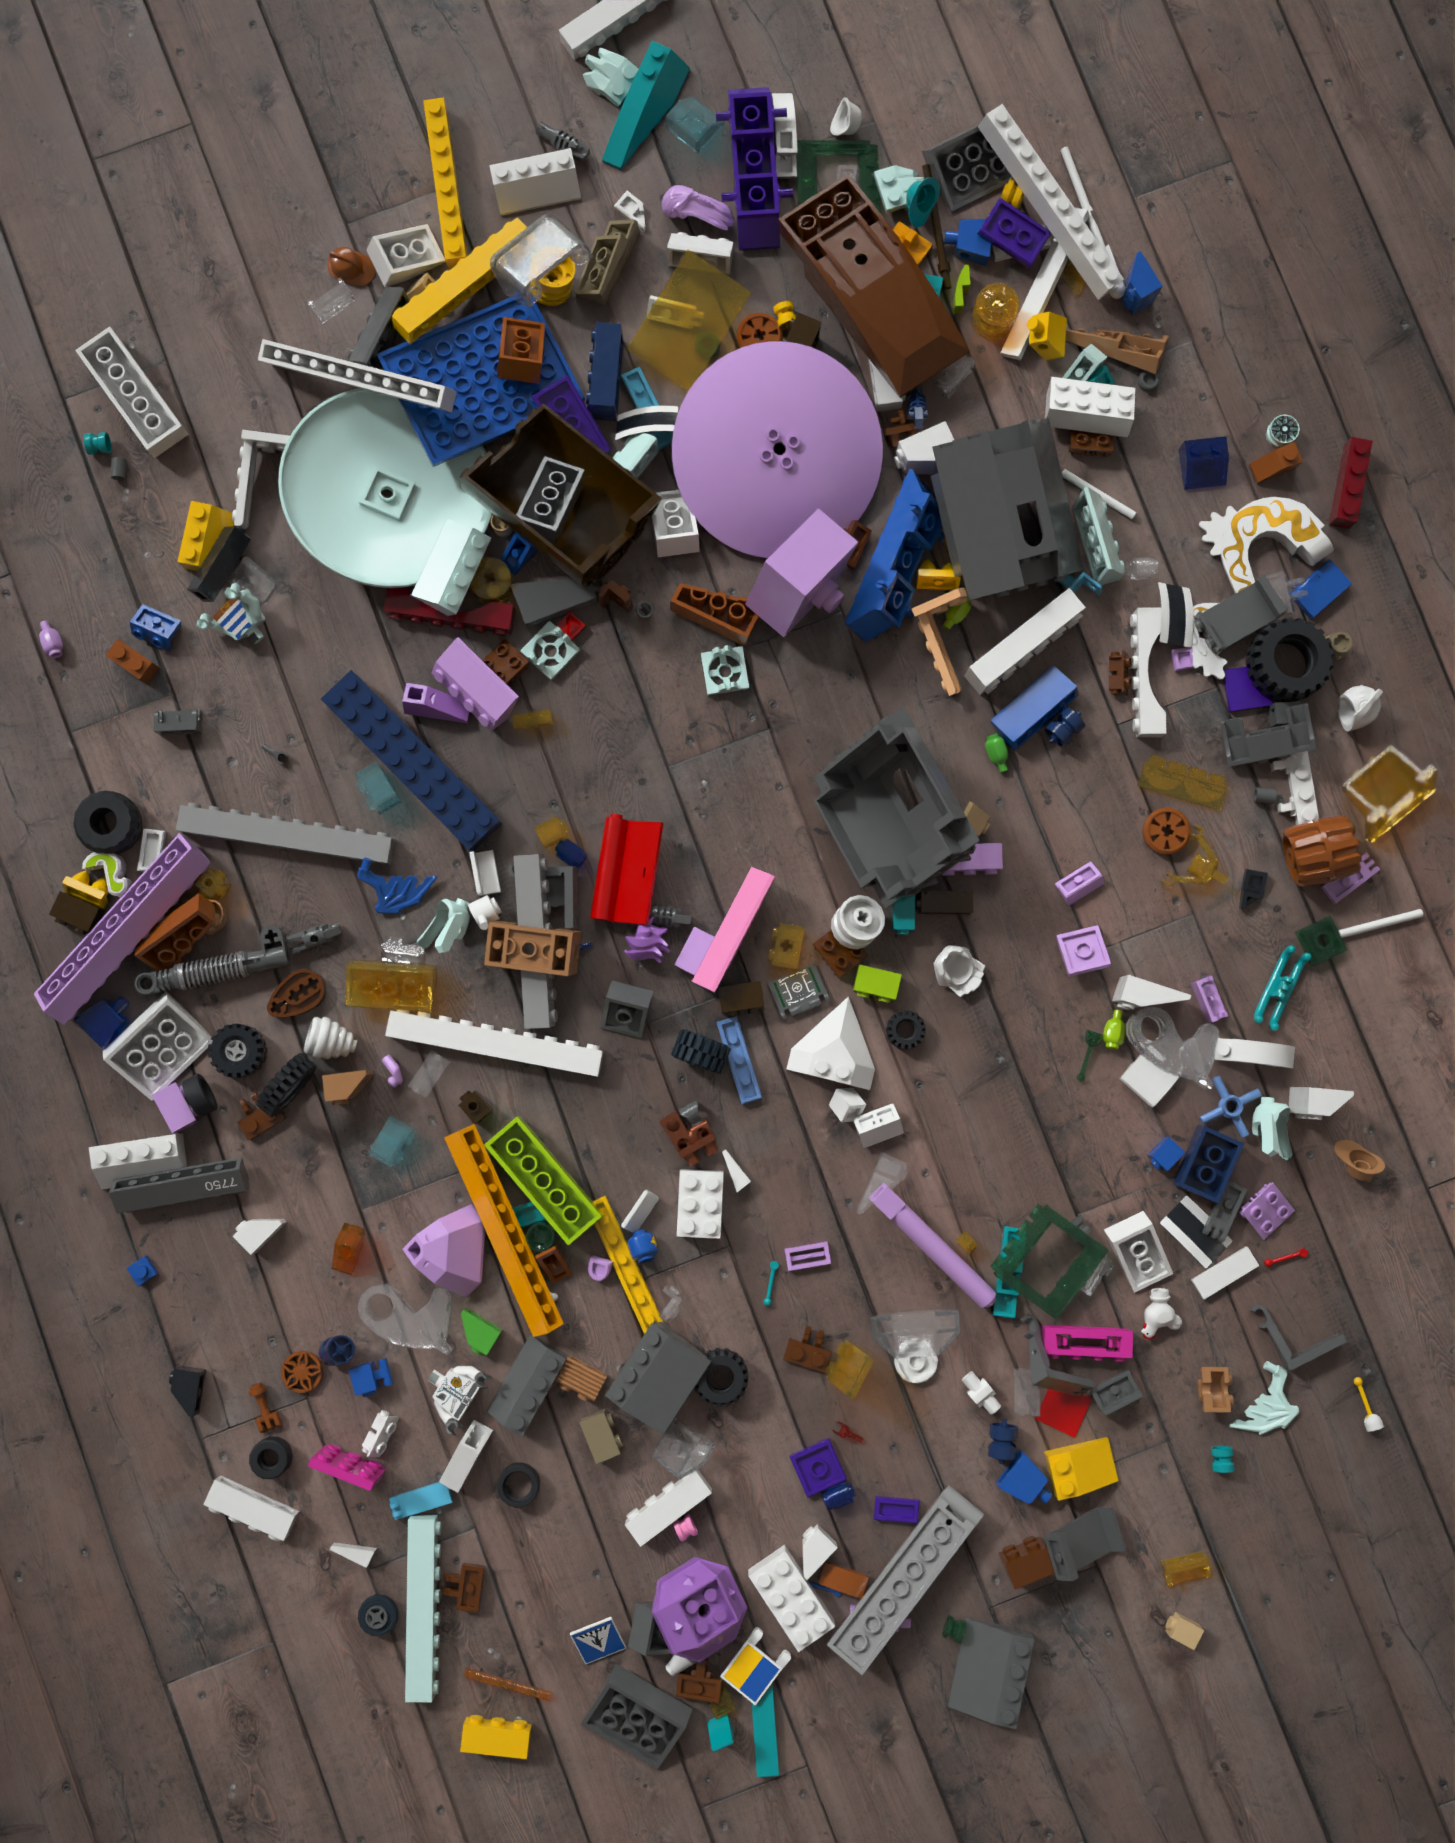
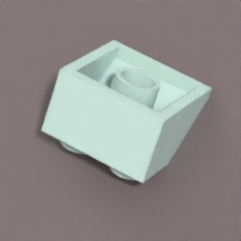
(637, 453)

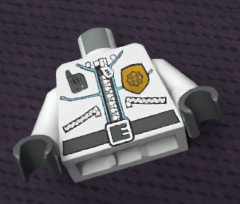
(455, 1393)

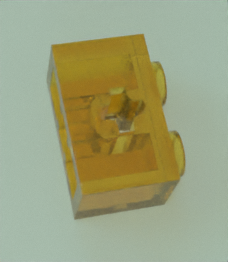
(788, 959)

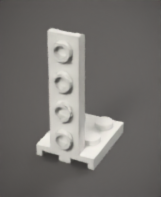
(248, 453)

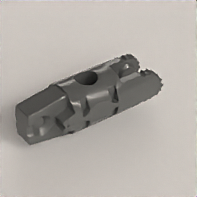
(323, 932)

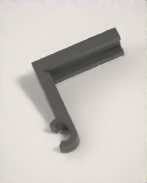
(571, 883)
(1292, 1362)
(1039, 1365)

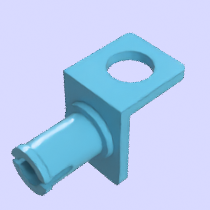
(1075, 583)

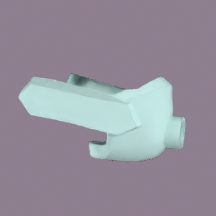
(455, 917)
(1271, 1120)

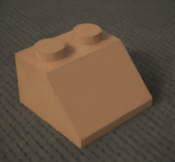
(345, 1086)

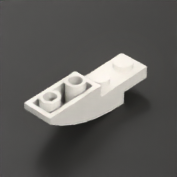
(785, 137)

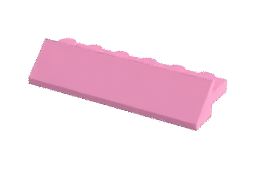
(733, 929)

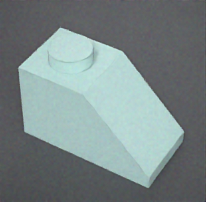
(1085, 364)

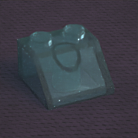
(693, 123)

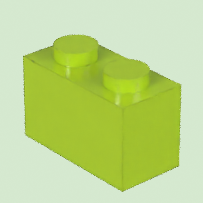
(876, 983)

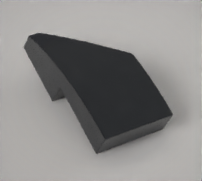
(1252, 887)

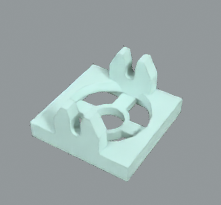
(571, 650)
(727, 686)

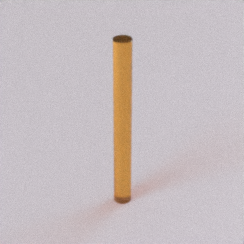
(507, 1684)

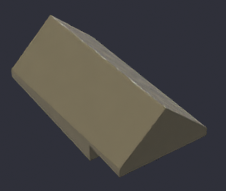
(608, 260)

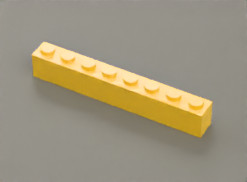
(445, 181)
(452, 287)

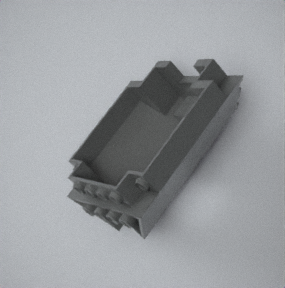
(978, 498)
(871, 823)

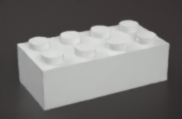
(1090, 406)
(791, 1598)

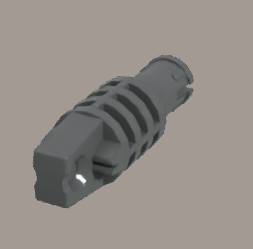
(562, 140)
(669, 916)

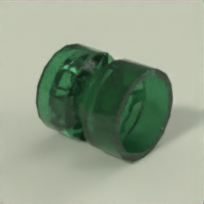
(541, 1236)

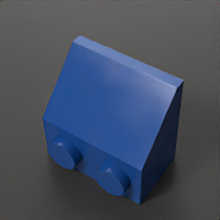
(1140, 285)

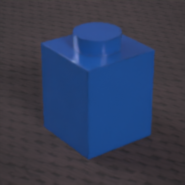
(1165, 1154)

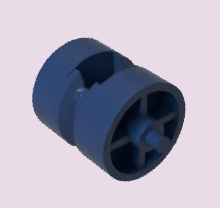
(1067, 724)
(336, 1350)
(1003, 1436)

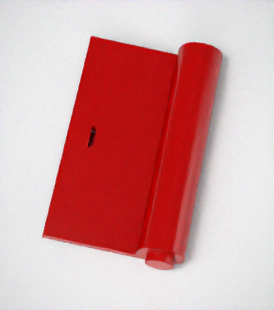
(626, 870)

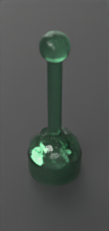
(1092, 1039)

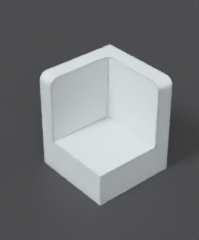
(847, 1104)

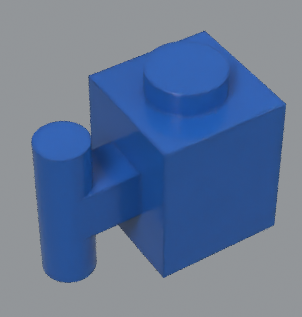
(366, 1377)

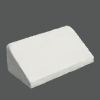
(640, 1211)

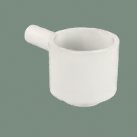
(485, 911)

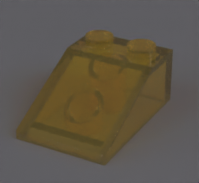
(849, 1367)

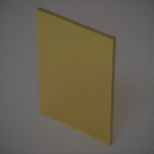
(689, 320)

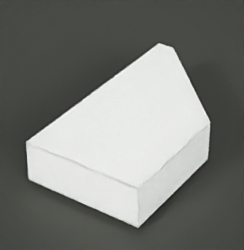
(631, 208)

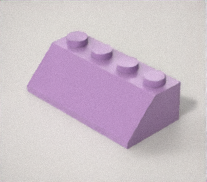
(474, 685)

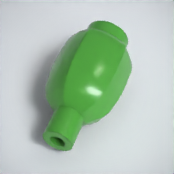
(997, 751)

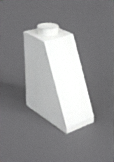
(465, 1456)

